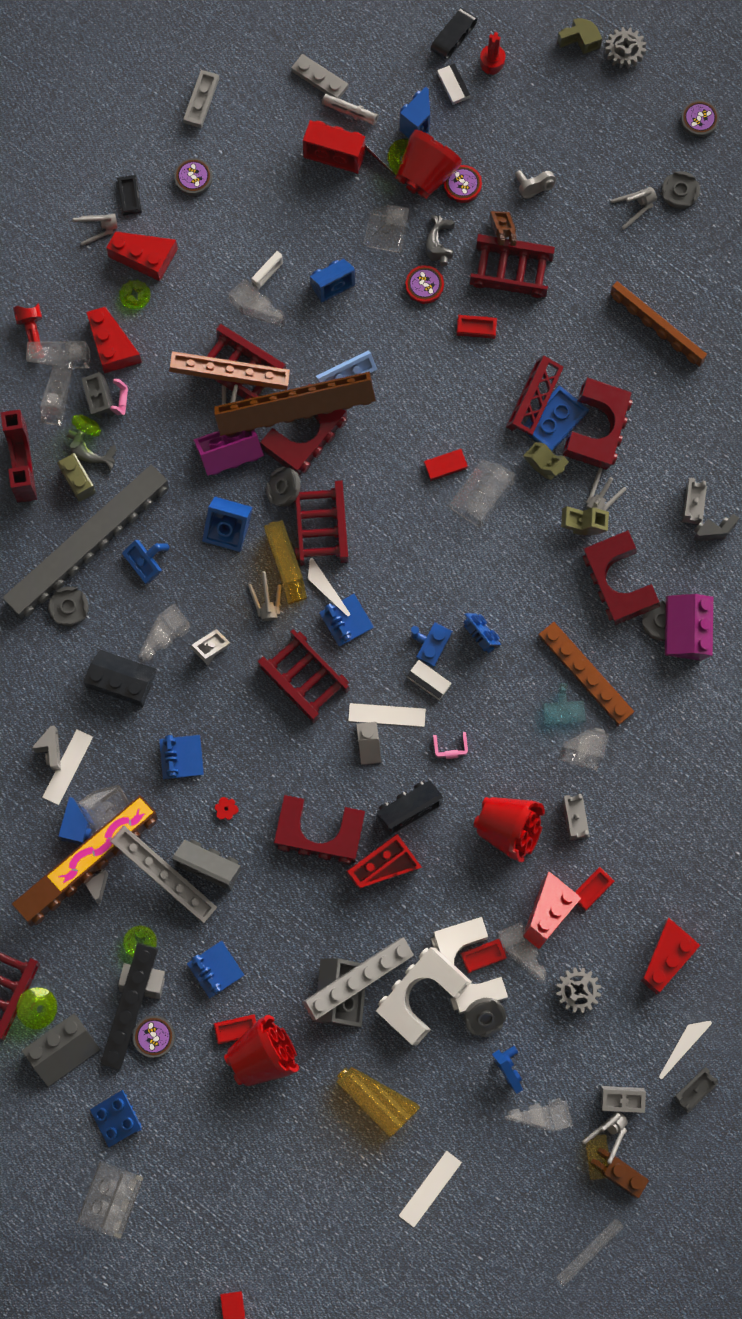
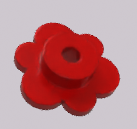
(225, 803)

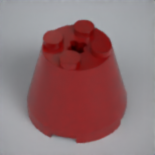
(426, 164)
(510, 825)
(262, 1054)

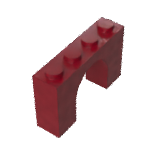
(614, 404)
(299, 455)
(21, 473)
(620, 605)
(342, 847)

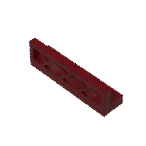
(528, 392)

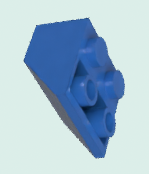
(416, 114)

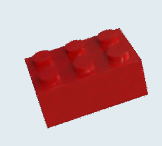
(334, 146)

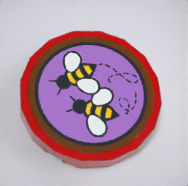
(463, 184)
(424, 284)

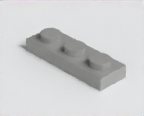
(319, 77)
(201, 99)

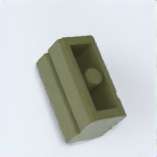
(76, 477)

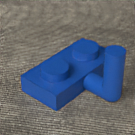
(142, 559)
(432, 644)
(505, 1063)

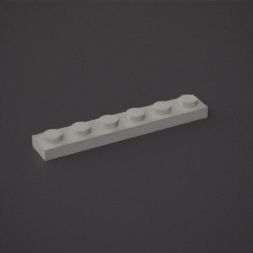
(163, 874)
(358, 978)

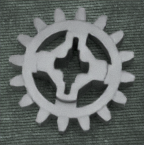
(622, 50)
(587, 996)

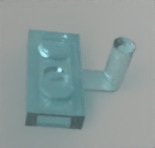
(563, 711)

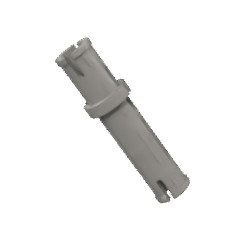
(357, 112)

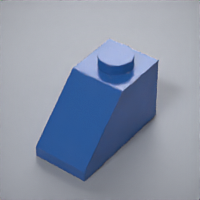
(74, 824)

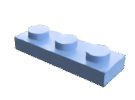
(356, 365)

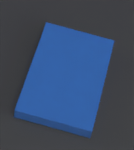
(558, 418)

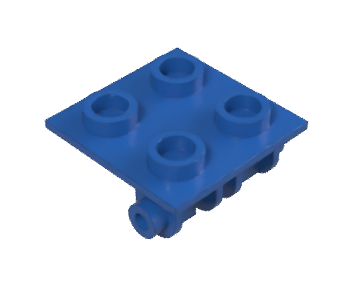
(478, 622)
(345, 627)
(181, 756)
(215, 969)
(116, 1118)

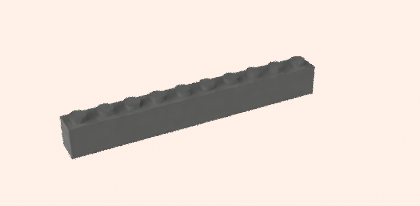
(86, 542)

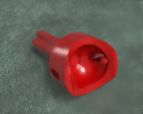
(492, 56)
(28, 317)

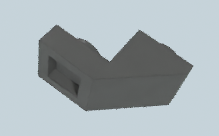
(711, 531)

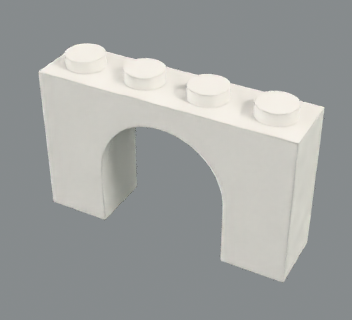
(453, 939)
(396, 1006)

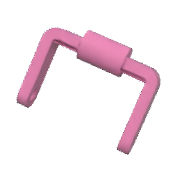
(121, 409)
(453, 753)

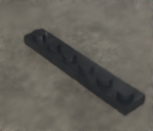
(129, 1006)

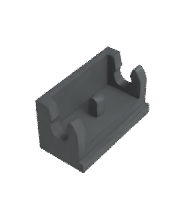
(98, 394)
(695, 1090)

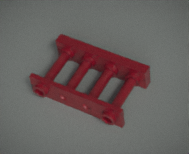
(524, 251)
(242, 347)
(338, 531)
(297, 695)
(9, 1008)

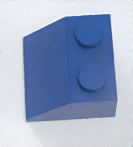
(332, 279)
(227, 524)

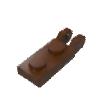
(503, 227)
(621, 1174)

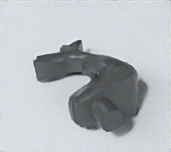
(435, 250)
(84, 454)

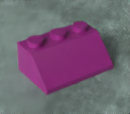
(226, 452)
(689, 626)

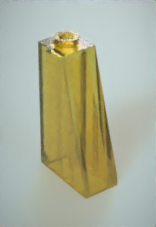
(285, 562)
(380, 1103)

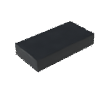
(129, 195)

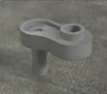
(533, 186)

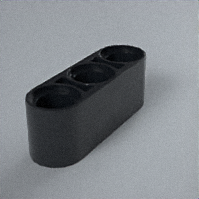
(453, 33)

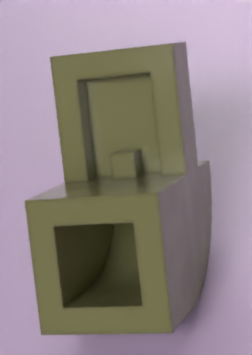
(584, 33)
(544, 460)
(586, 522)

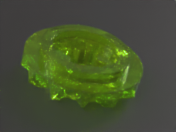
(131, 302)
(86, 425)
(141, 932)

